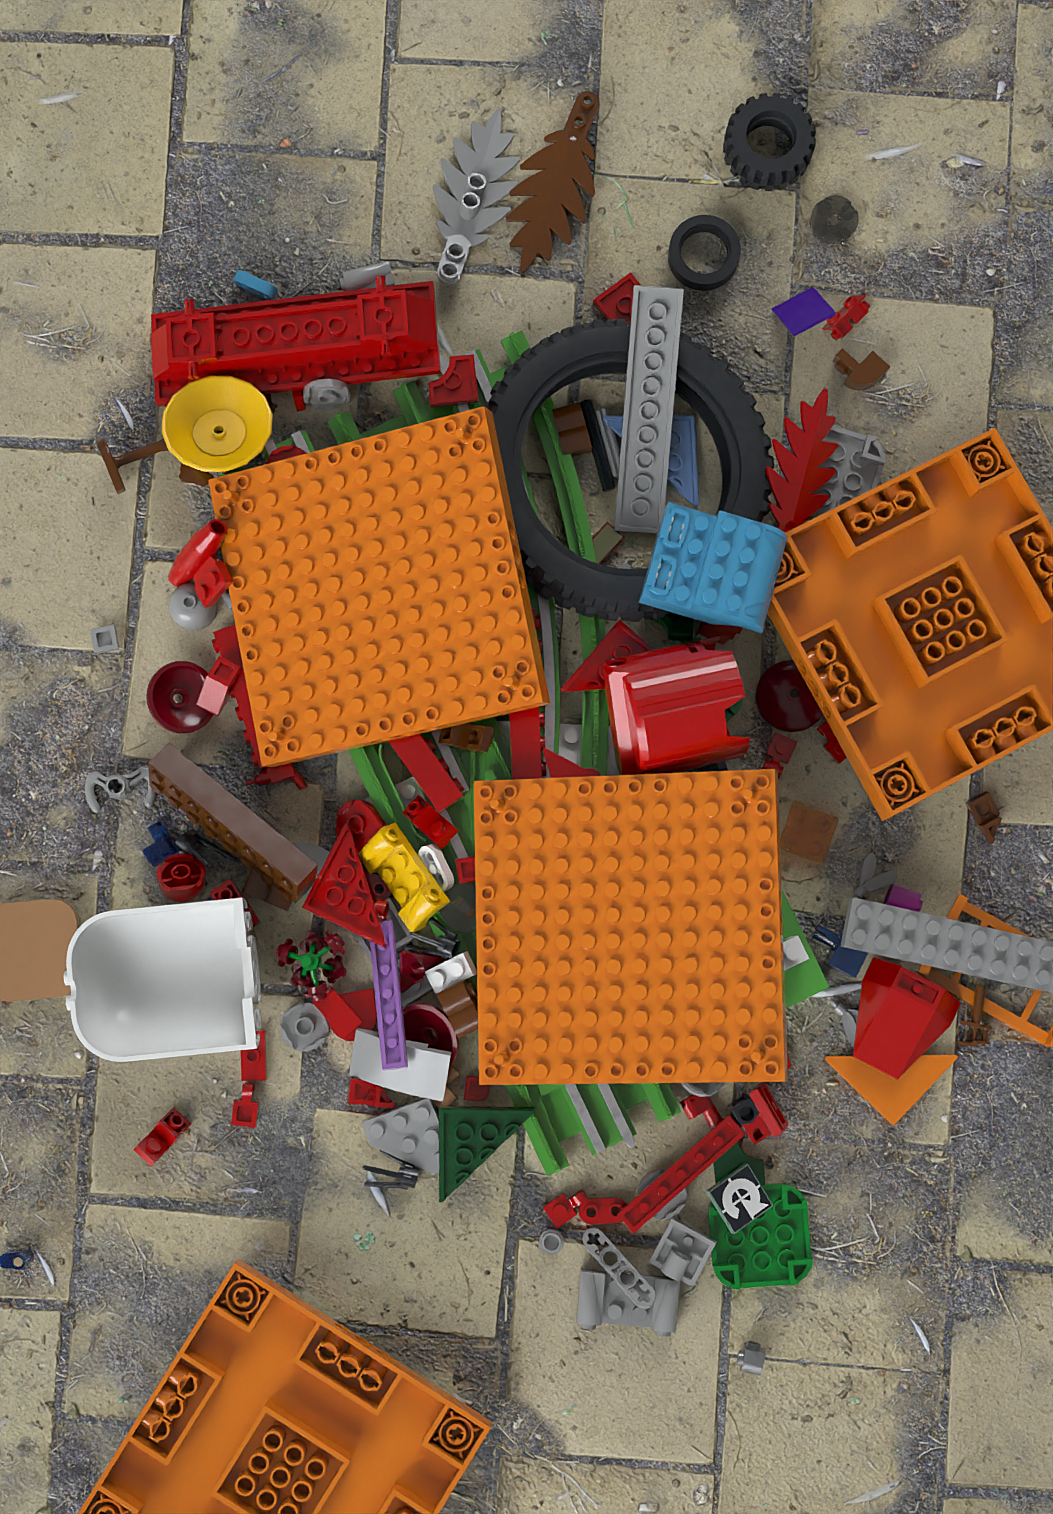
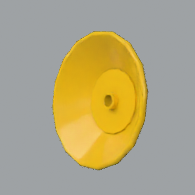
(211, 407)

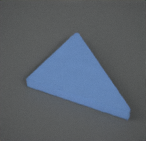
(682, 455)

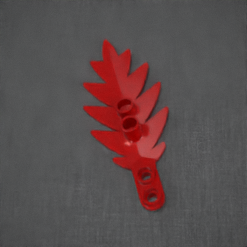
(801, 469)

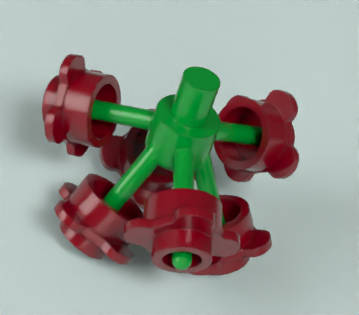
(305, 972)

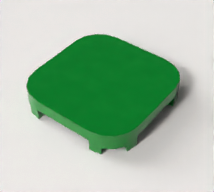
(767, 1250)

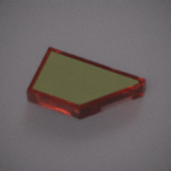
(605, 542)

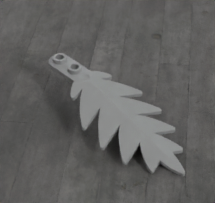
(473, 194)

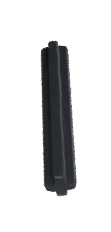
(598, 447)

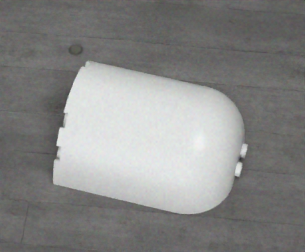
(165, 981)

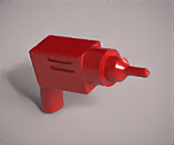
(279, 774)

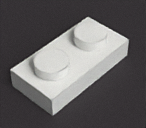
(451, 972)

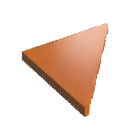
(885, 1094)

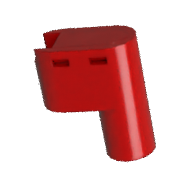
(696, 1105)

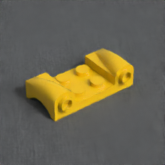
(404, 875)

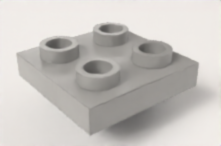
(682, 1252)

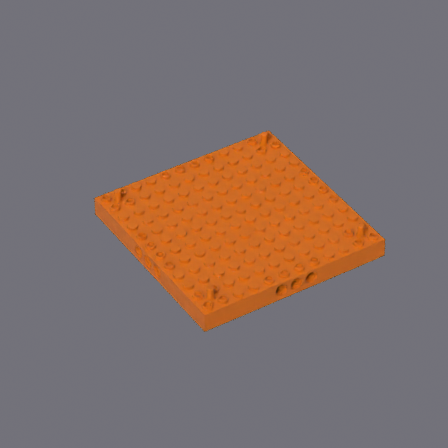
(379, 589)
(925, 621)
(630, 929)
(287, 1418)

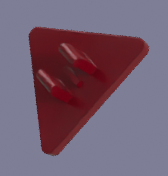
(414, 966)

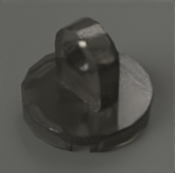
(461, 910)

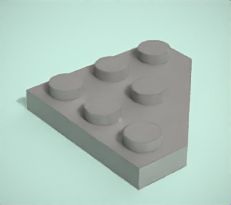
(408, 1133)

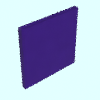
(803, 311)

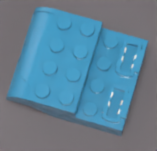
(714, 567)

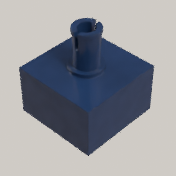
(839, 958)

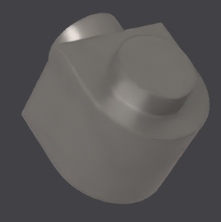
(751, 1358)

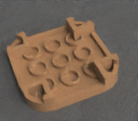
(35, 948)

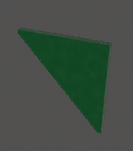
(470, 1137)

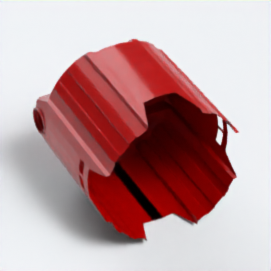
(671, 708)

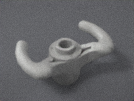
(111, 786)

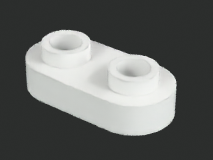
(437, 865)

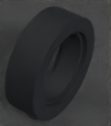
(707, 224)

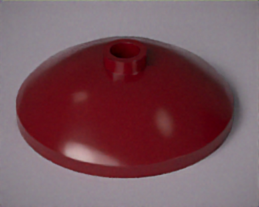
(186, 681)
(778, 706)
(424, 1018)

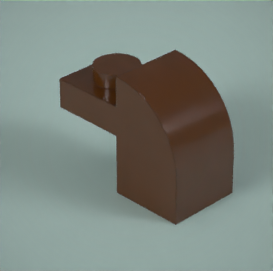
(862, 375)
(467, 737)

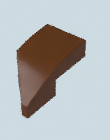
(985, 815)

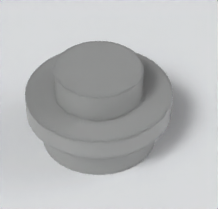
(551, 1241)

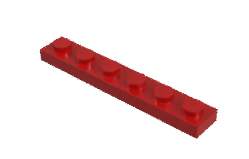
(680, 1174)

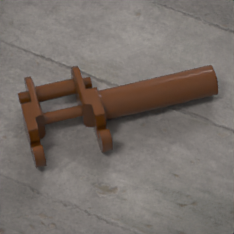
(976, 1019)

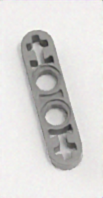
(616, 1270)

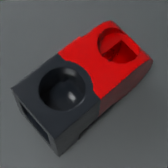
(749, 1118)

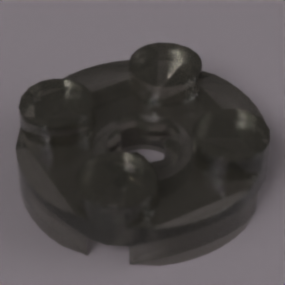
(825, 209)

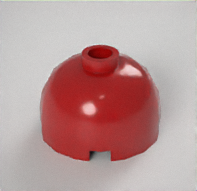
(181, 877)

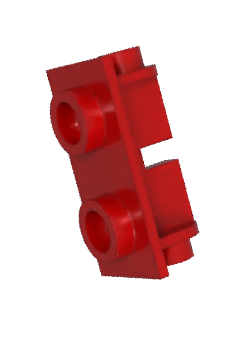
(853, 309)

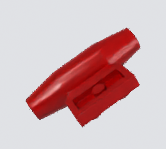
(199, 562)

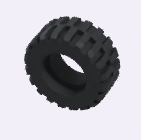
(776, 113)

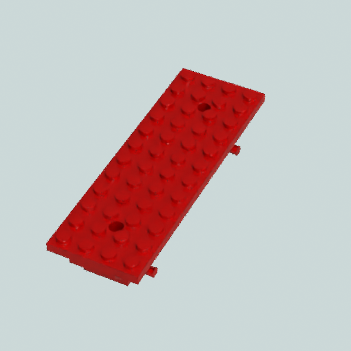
(300, 340)

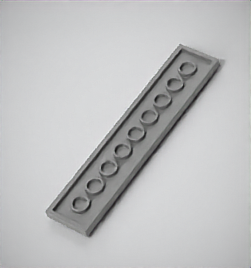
(648, 408)
(948, 944)

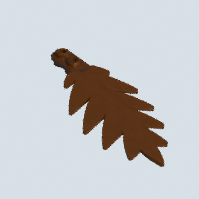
(555, 185)

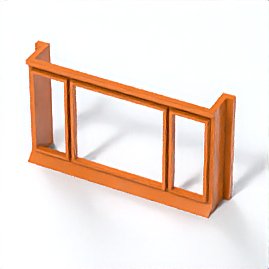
(967, 995)

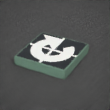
(739, 1198)

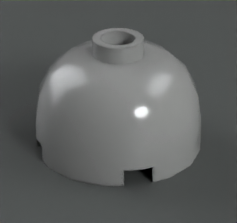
(188, 609)

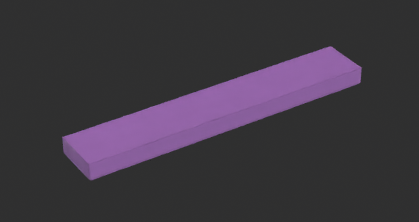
(389, 1001)

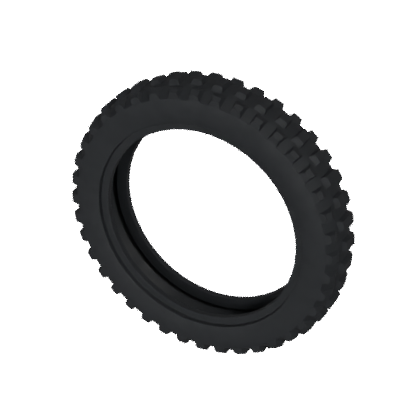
(601, 350)

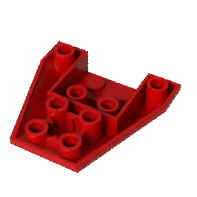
(899, 1017)

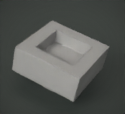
(105, 639)

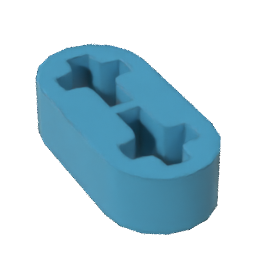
(255, 285)

